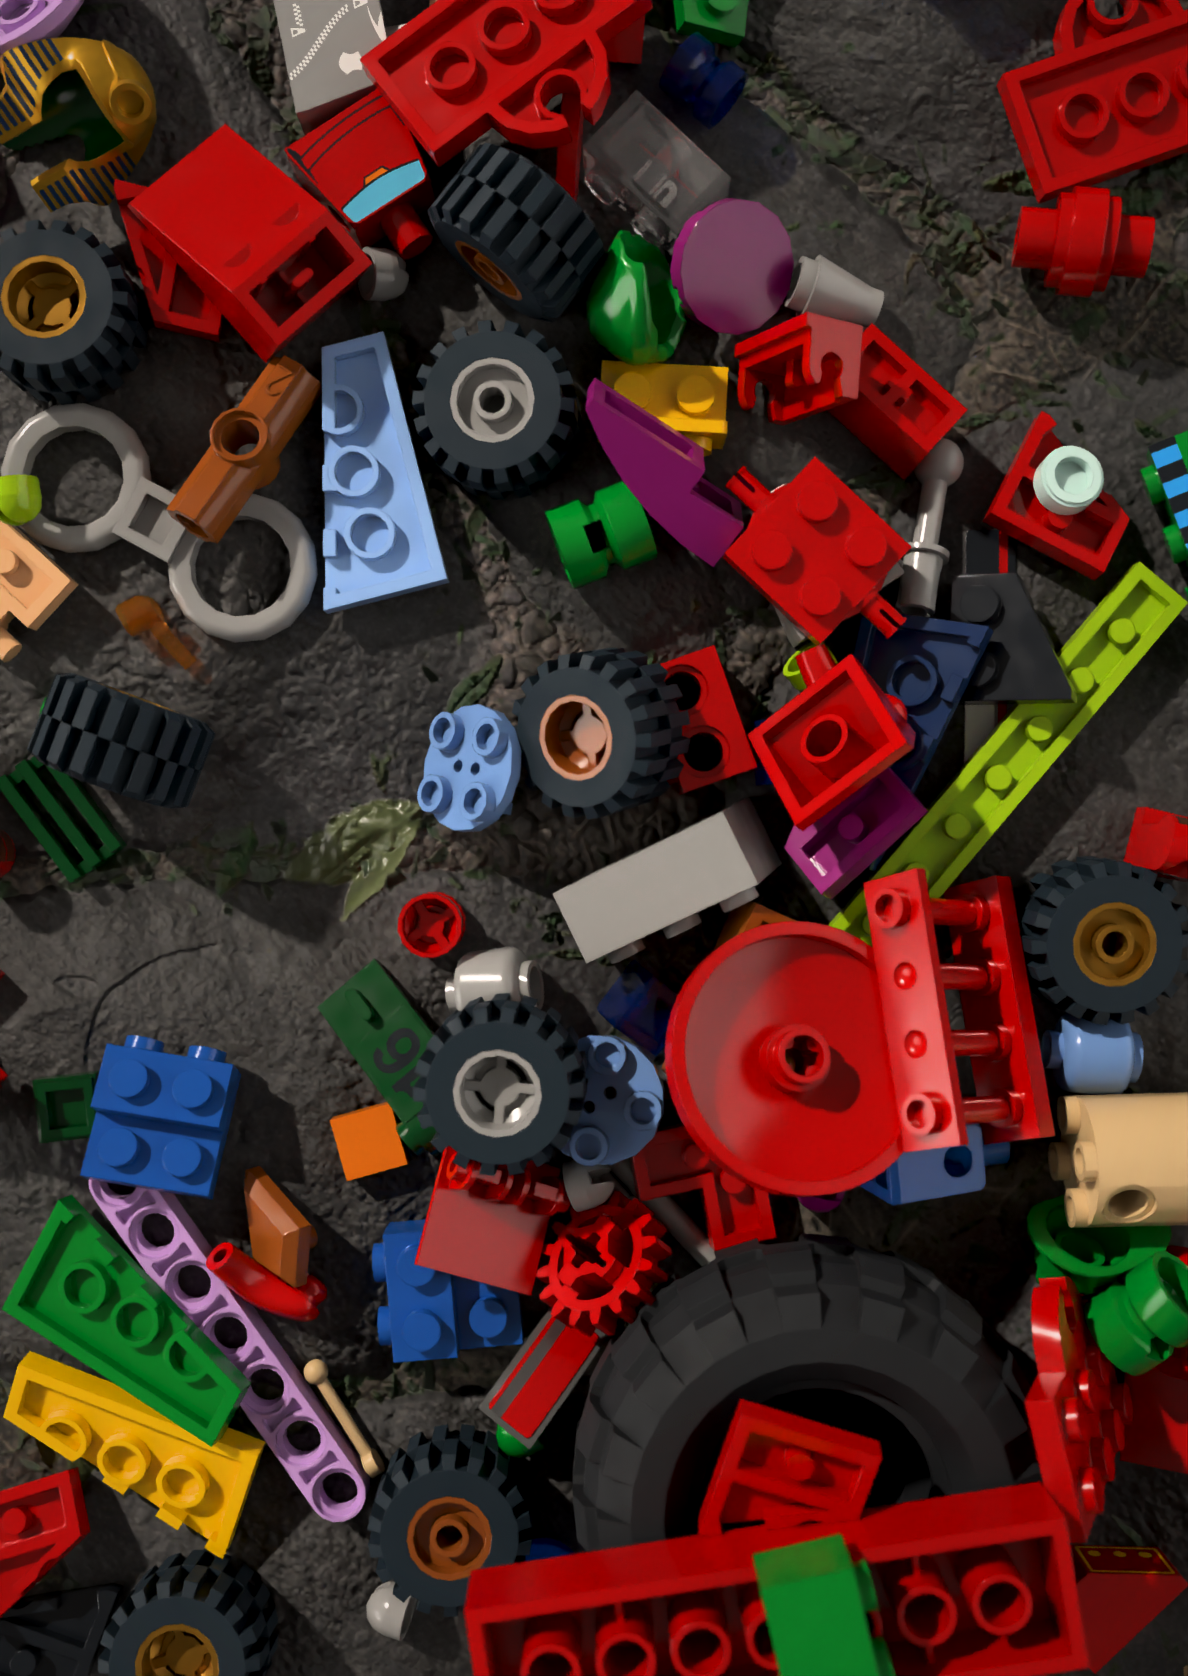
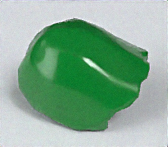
(634, 303)

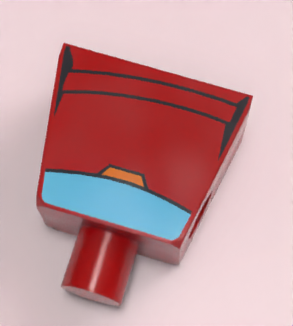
(368, 175)

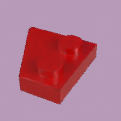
(1077, 540)

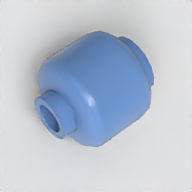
(1092, 1056)

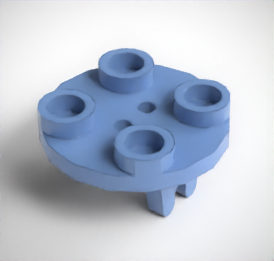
(470, 768)
(618, 1124)

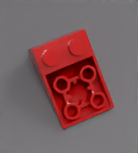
(251, 240)

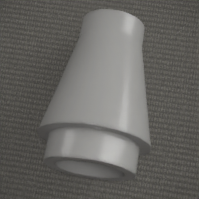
(832, 292)

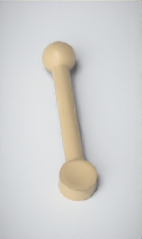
(316, 1373)

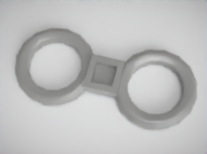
(144, 521)

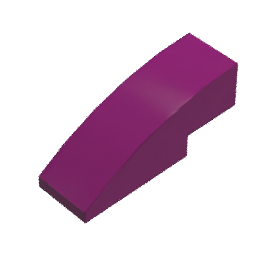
(664, 474)

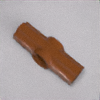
(225, 480)

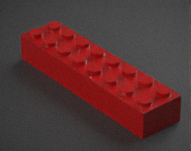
(956, 1581)

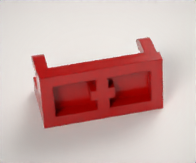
(804, 365)
(898, 405)

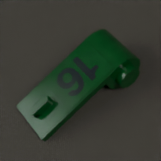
(386, 1041)

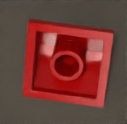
(830, 741)

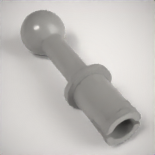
(925, 558)

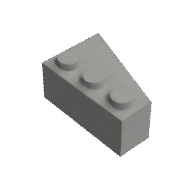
(669, 883)

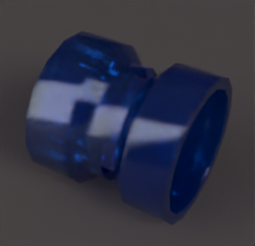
(700, 79)

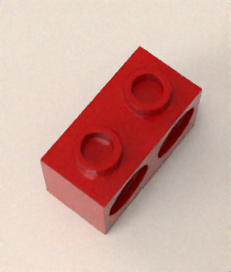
(711, 717)

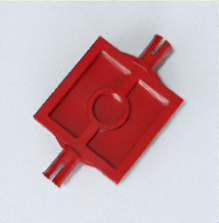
(816, 551)

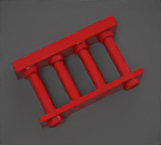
(995, 1006)

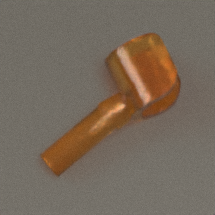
(145, 613)

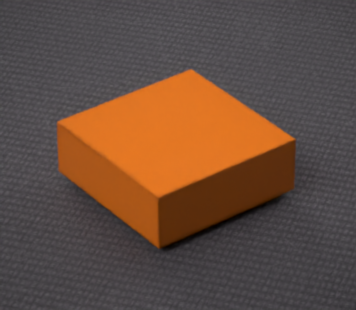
(369, 1141)

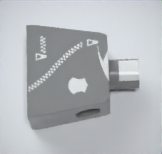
(323, 53)

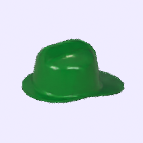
(1088, 1255)

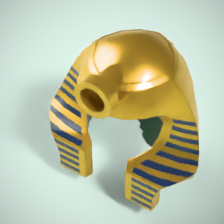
(79, 91)

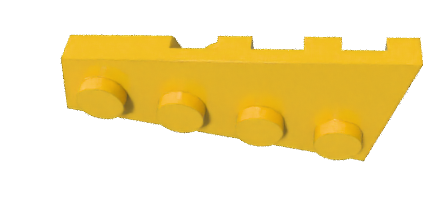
(137, 1447)

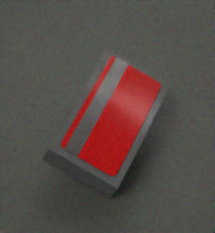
(540, 1378)

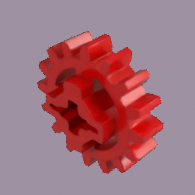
(593, 1295)

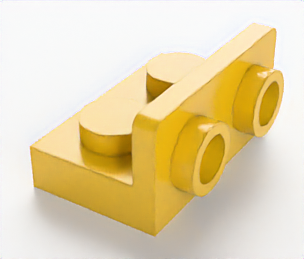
(682, 396)

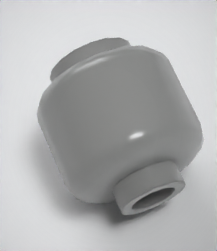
(493, 972)

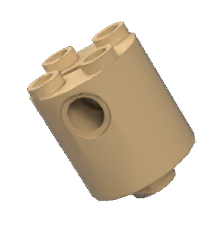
(1122, 1159)

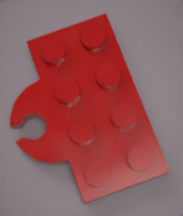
(497, 68)
(1105, 97)
(1073, 1406)

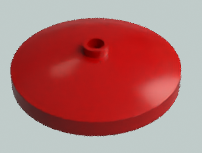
(727, 1070)

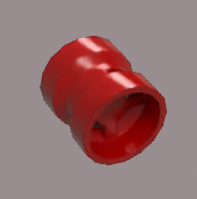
(423, 928)

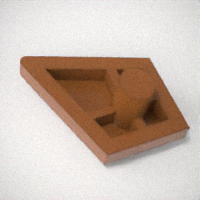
(277, 1229)

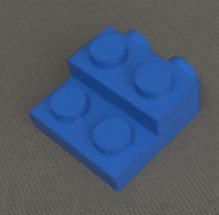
(161, 1117)
(433, 1311)

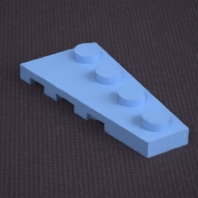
(376, 503)

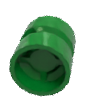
(621, 525)
(1144, 1318)

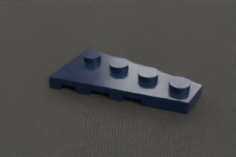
(928, 670)

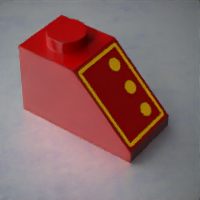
(1120, 1594)

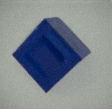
(639, 1007)

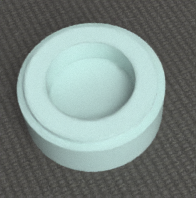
(1068, 480)

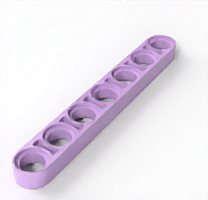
(259, 1352)

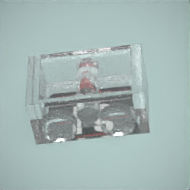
(651, 171)

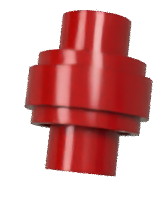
(1083, 241)

